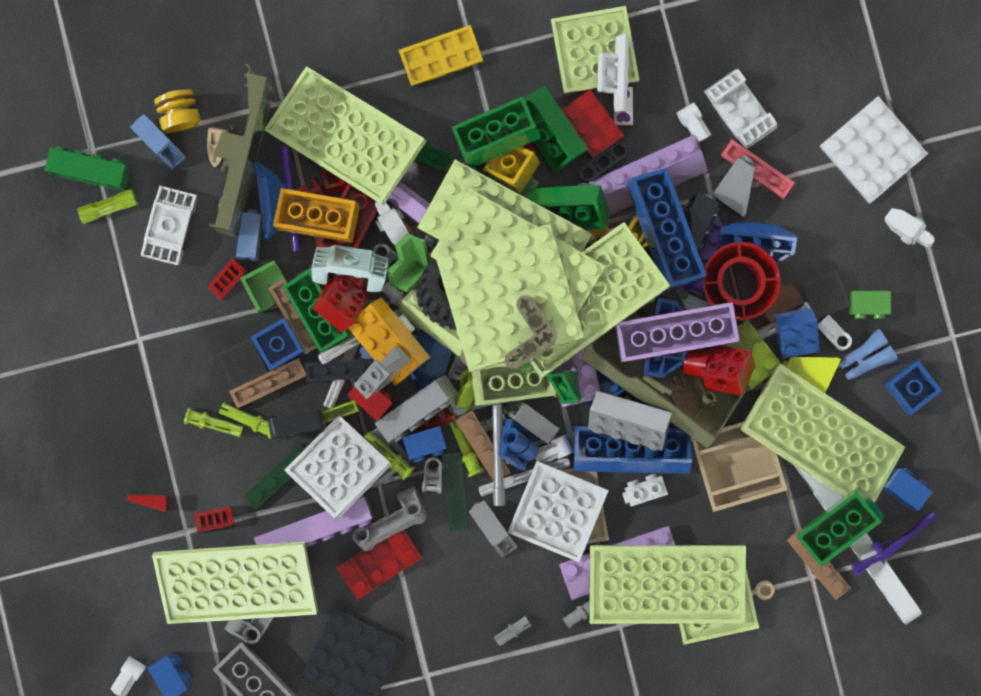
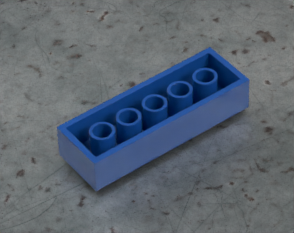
(666, 228)
(605, 454)

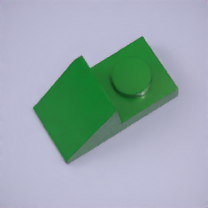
(564, 385)

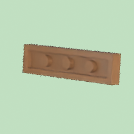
(292, 316)
(268, 383)
(479, 441)
(826, 574)

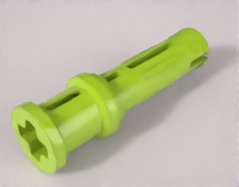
(204, 420)
(257, 423)
(469, 455)
(397, 461)

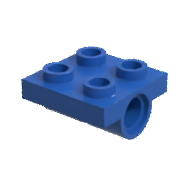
(517, 445)

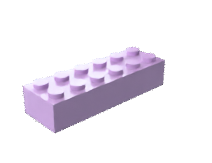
(677, 332)
(320, 526)

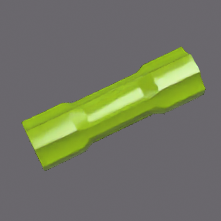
(115, 203)

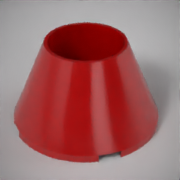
(758, 263)

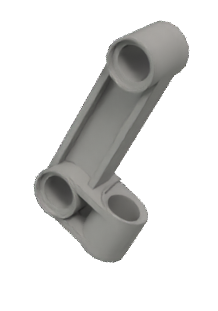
(393, 523)
(241, 628)

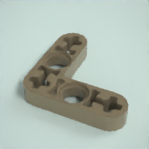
(538, 333)

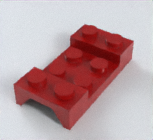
(382, 562)

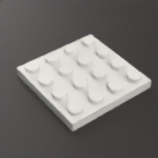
(873, 150)
(338, 467)
(558, 511)

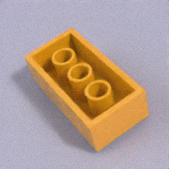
(316, 215)
(381, 331)

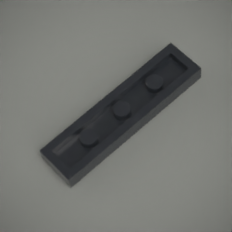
(337, 370)

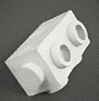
(644, 491)

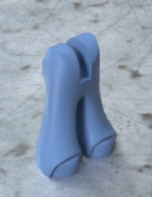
(874, 342)

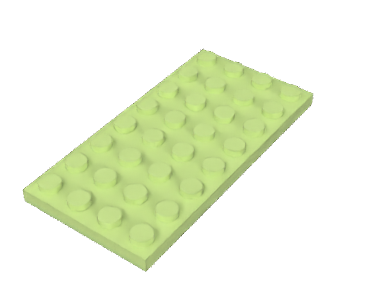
(345, 135)
(463, 178)
(484, 221)
(621, 290)
(821, 436)
(235, 582)
(667, 584)

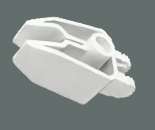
(391, 222)
(909, 228)

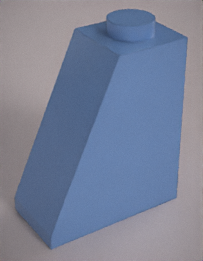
(158, 142)
(250, 236)

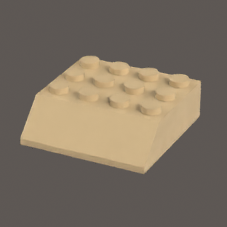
(738, 468)

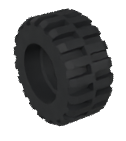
(432, 299)

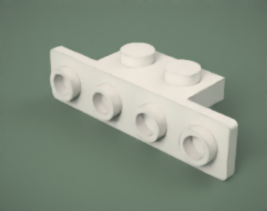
(614, 73)

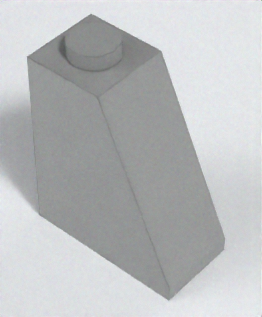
(737, 185)
(530, 420)
(492, 528)

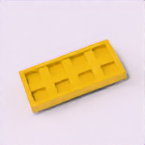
(441, 55)

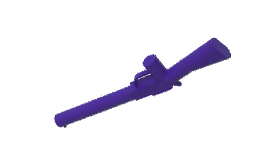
(289, 185)
(882, 554)

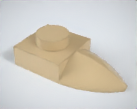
(212, 141)

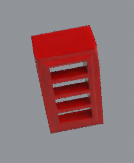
(242, 272)
(158, 502)
(230, 518)

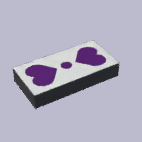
(626, 117)

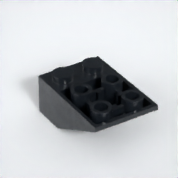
(699, 215)

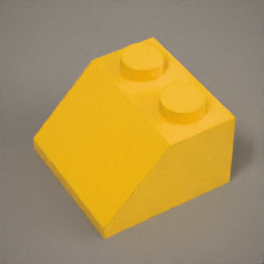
(513, 168)

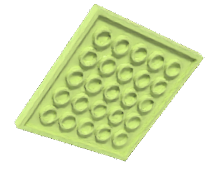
(484, 291)

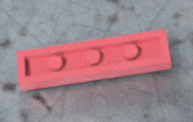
(763, 172)

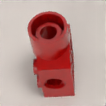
(342, 300)
(721, 368)

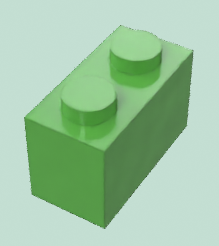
(870, 303)

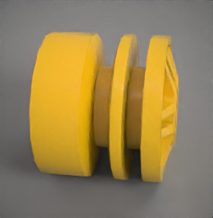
(176, 106)

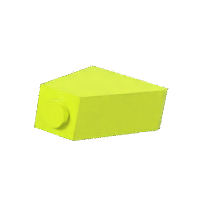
(814, 370)

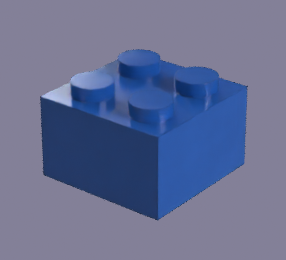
(796, 333)
(277, 344)
(912, 387)
(425, 443)
(906, 489)
(170, 675)

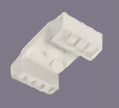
(740, 109)
(168, 225)

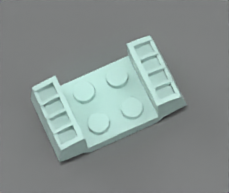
(350, 262)

